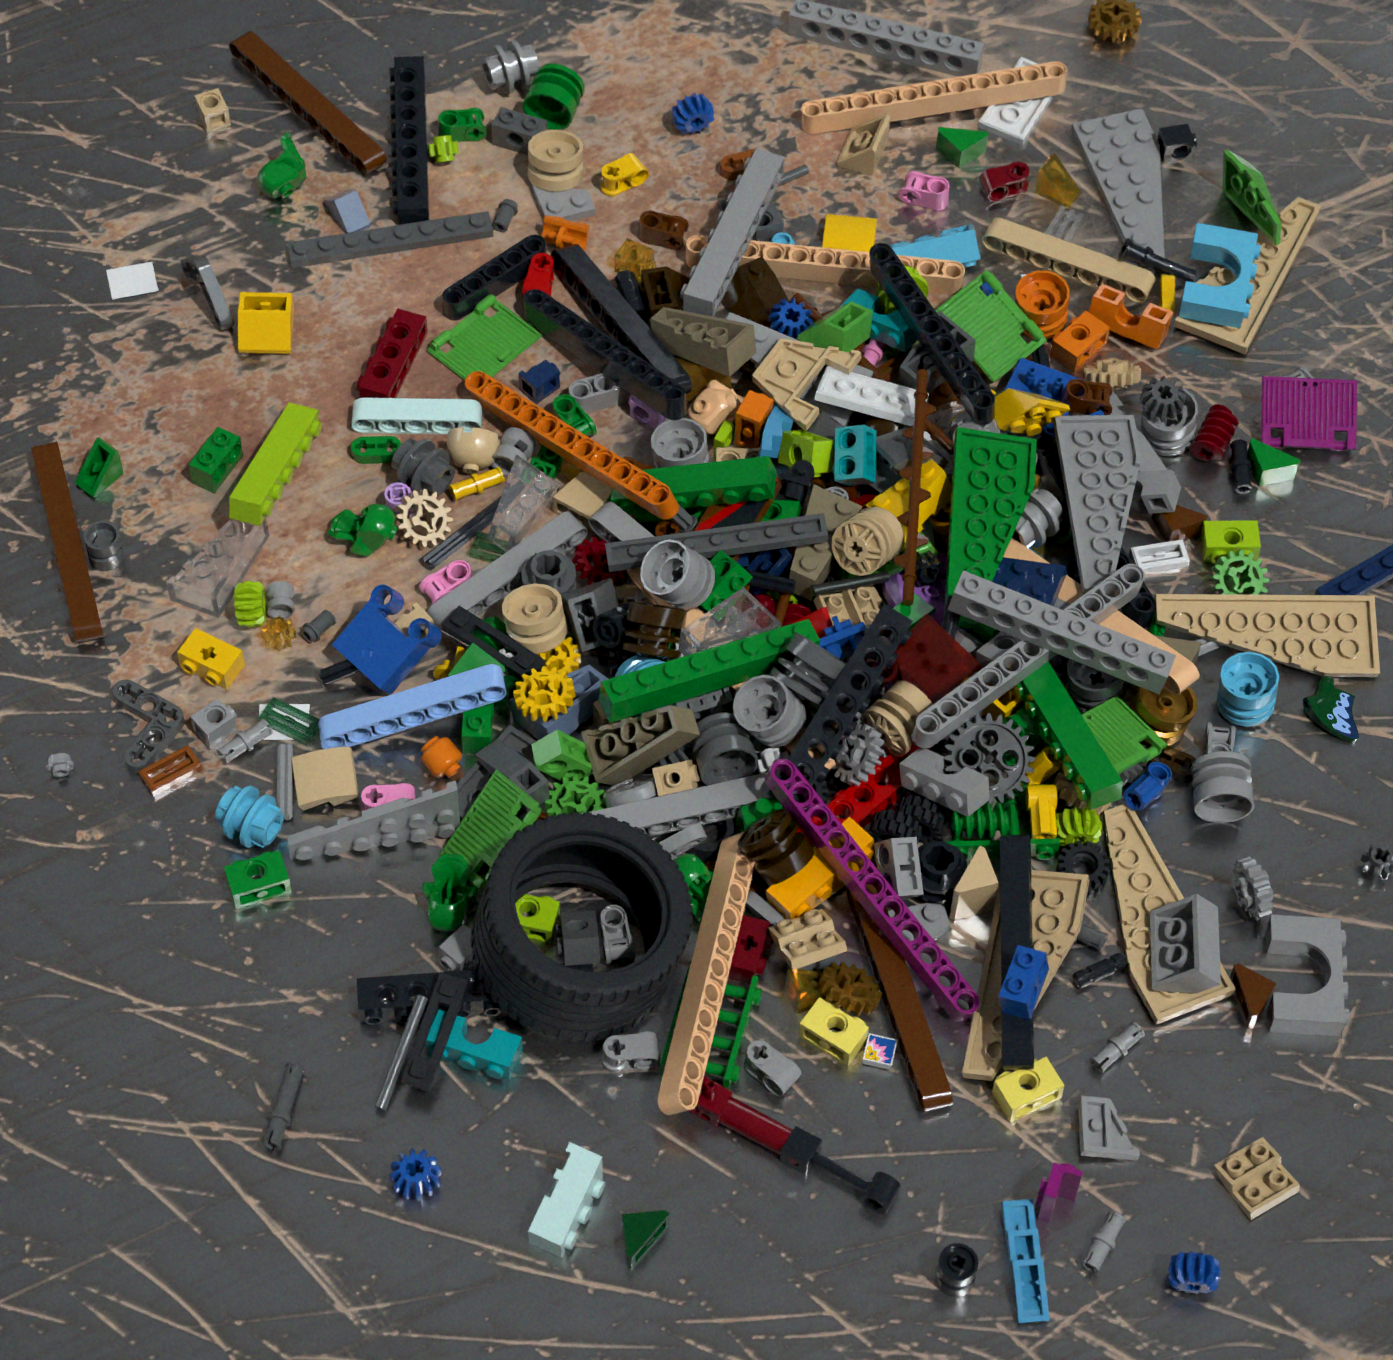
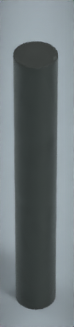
(849, 583)

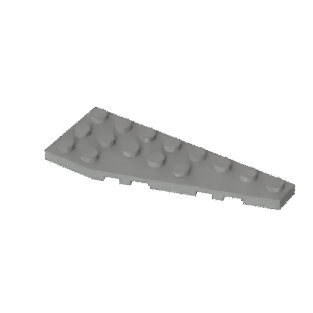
(1099, 477)

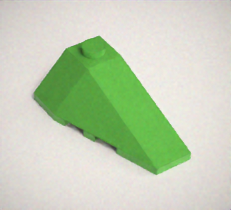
(1249, 192)

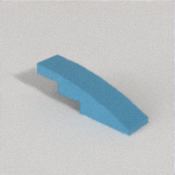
(772, 434)
(1025, 1261)

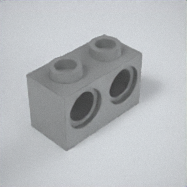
(900, 865)

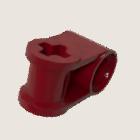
(1003, 182)

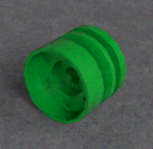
(554, 95)

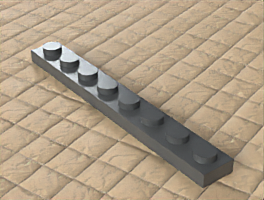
(390, 239)
(730, 539)

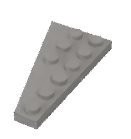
(383, 825)

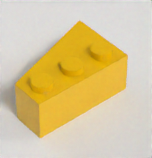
(897, 497)

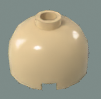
(472, 449)

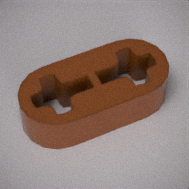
(737, 162)

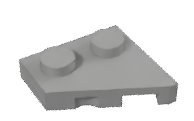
(568, 204)
(1102, 1131)

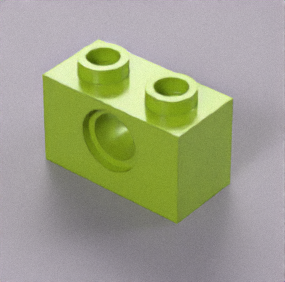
(807, 446)
(1218, 534)
(541, 925)

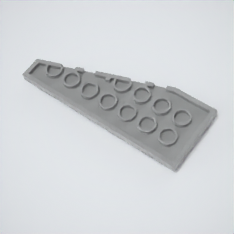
(1128, 174)

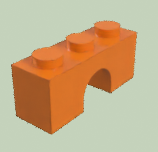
(1148, 328)

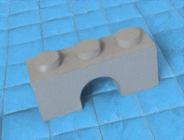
(1158, 490)
(960, 791)

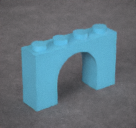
(1226, 303)

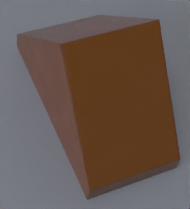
(1179, 524)
(1252, 993)

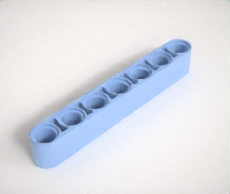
(412, 707)

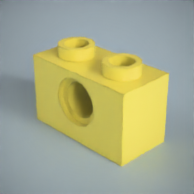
(840, 1045)
(1019, 1102)

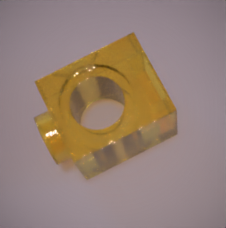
(634, 257)

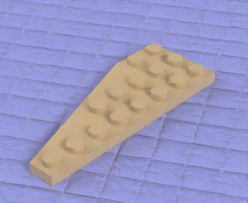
(1272, 269)
(1302, 631)
(1142, 886)
(1056, 922)

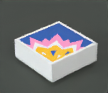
(879, 1051)

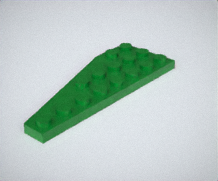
(988, 495)

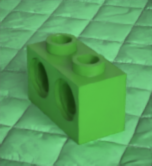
(561, 756)

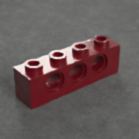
(393, 355)

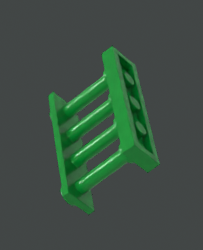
(1040, 848)
(732, 1070)

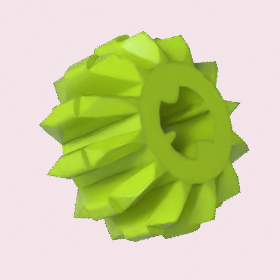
(250, 604)
(1078, 825)

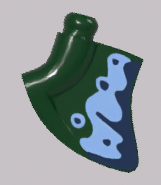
(1332, 710)

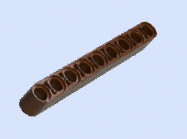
(308, 103)
(67, 542)
(903, 1011)

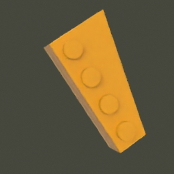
(817, 879)

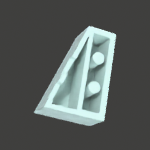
(568, 1201)

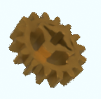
(1114, 19)
(850, 988)

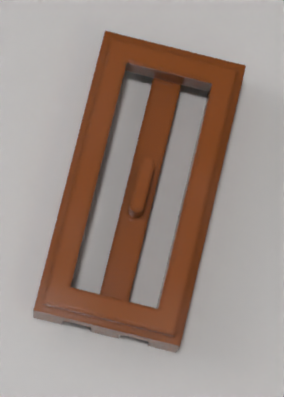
(173, 774)

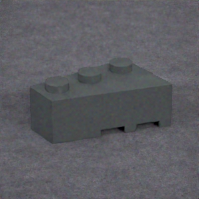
(919, 359)

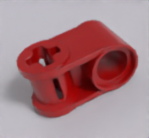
(540, 274)

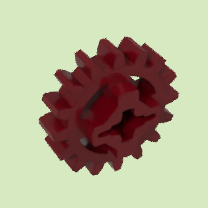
(592, 562)

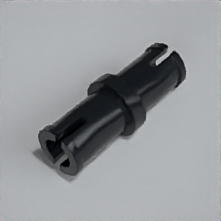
(1241, 466)

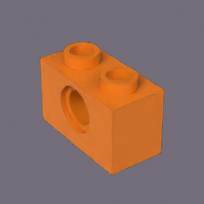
(1079, 341)
(751, 419)

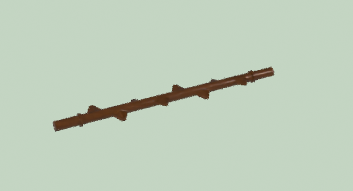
(885, 375)
(916, 493)

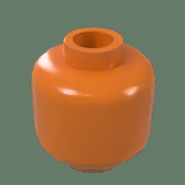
(441, 757)

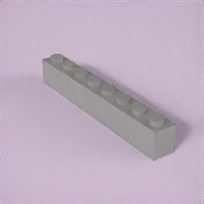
(733, 233)

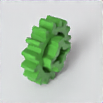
(1250, 575)
(578, 797)

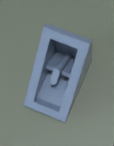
(348, 211)

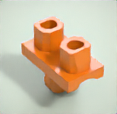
(565, 232)

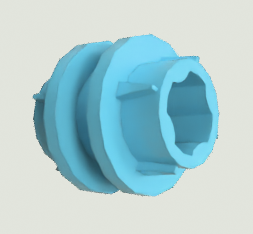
(249, 816)

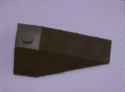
(754, 292)

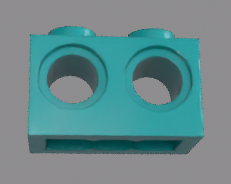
(861, 455)

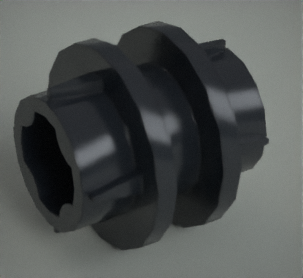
(941, 870)

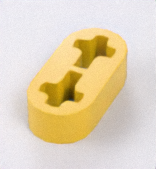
(1167, 292)

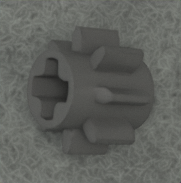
(1378, 862)

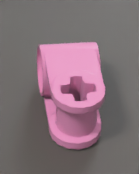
(926, 191)
(444, 581)
(385, 794)

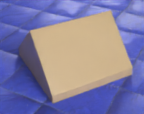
(865, 146)
(976, 888)

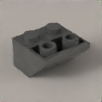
(898, 451)
(583, 606)

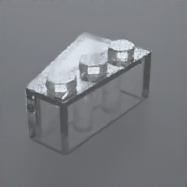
(522, 504)
(727, 622)

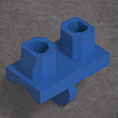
(842, 635)

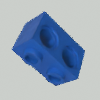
(1023, 982)

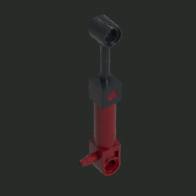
(794, 1146)

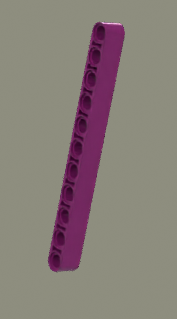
(872, 903)

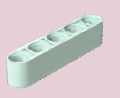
(415, 415)

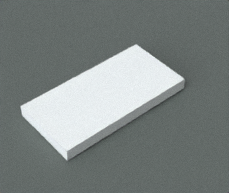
(1014, 119)
(867, 395)

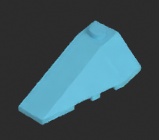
(952, 244)

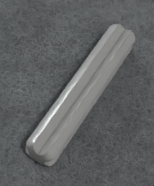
(285, 780)

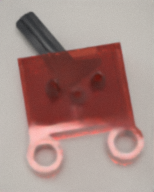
(935, 656)

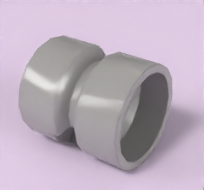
(513, 442)

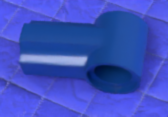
(1148, 786)

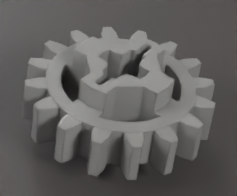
(859, 755)
(1252, 888)

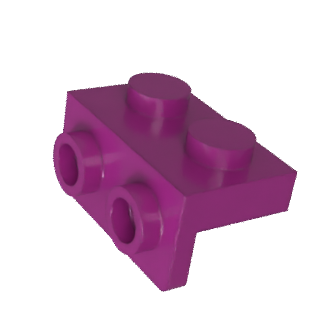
(1062, 1182)

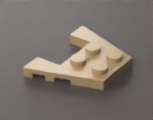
(790, 371)

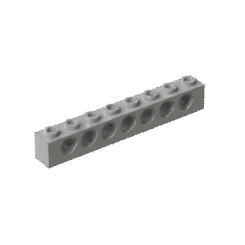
(885, 38)
(1061, 632)

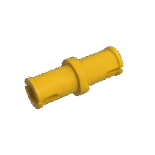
(476, 483)

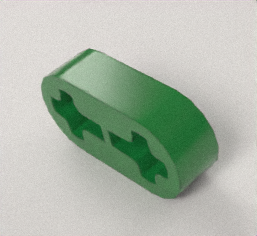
(375, 450)

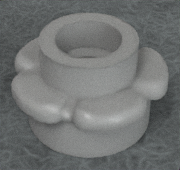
(59, 764)

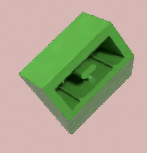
(840, 328)

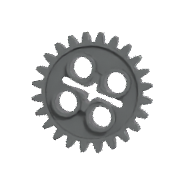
(1006, 742)

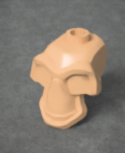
(714, 406)

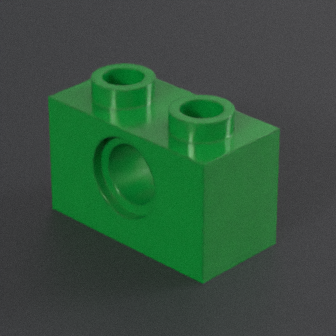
(250, 891)

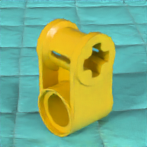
(623, 175)

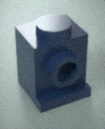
(540, 381)

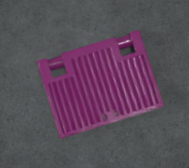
(1309, 412)

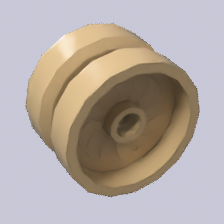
(555, 160)
(535, 617)

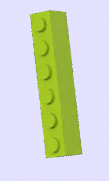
(274, 464)

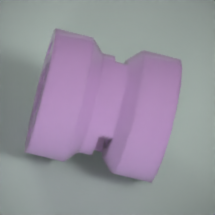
(393, 496)

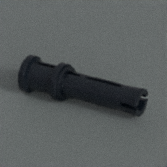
(1147, 258)

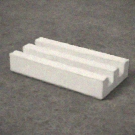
(1161, 560)

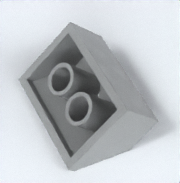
(1185, 946)

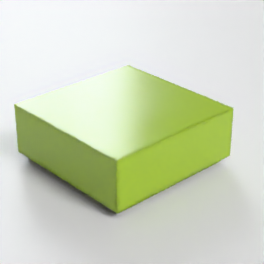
(724, 436)

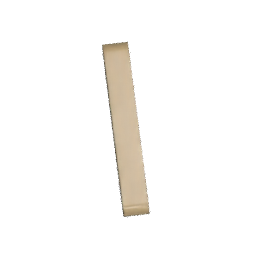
(1067, 259)

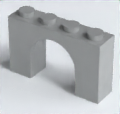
(1322, 943)

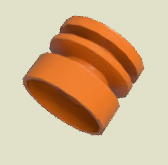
(1045, 300)

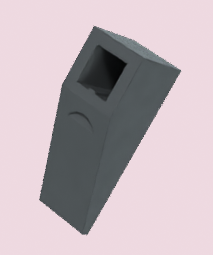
(515, 768)

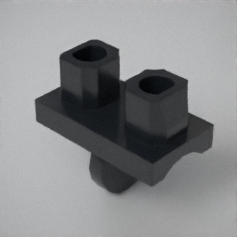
(799, 481)

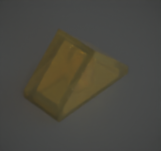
(1056, 183)
(803, 989)

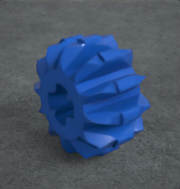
(692, 113)
(792, 312)
(415, 1174)
(1194, 1272)

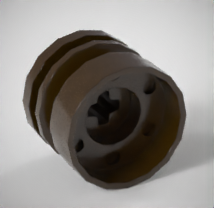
(654, 630)
(776, 847)

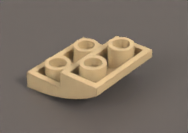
(851, 604)
(325, 777)
(807, 939)
(1256, 1178)

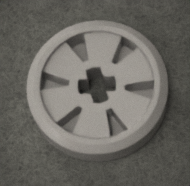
(631, 790)

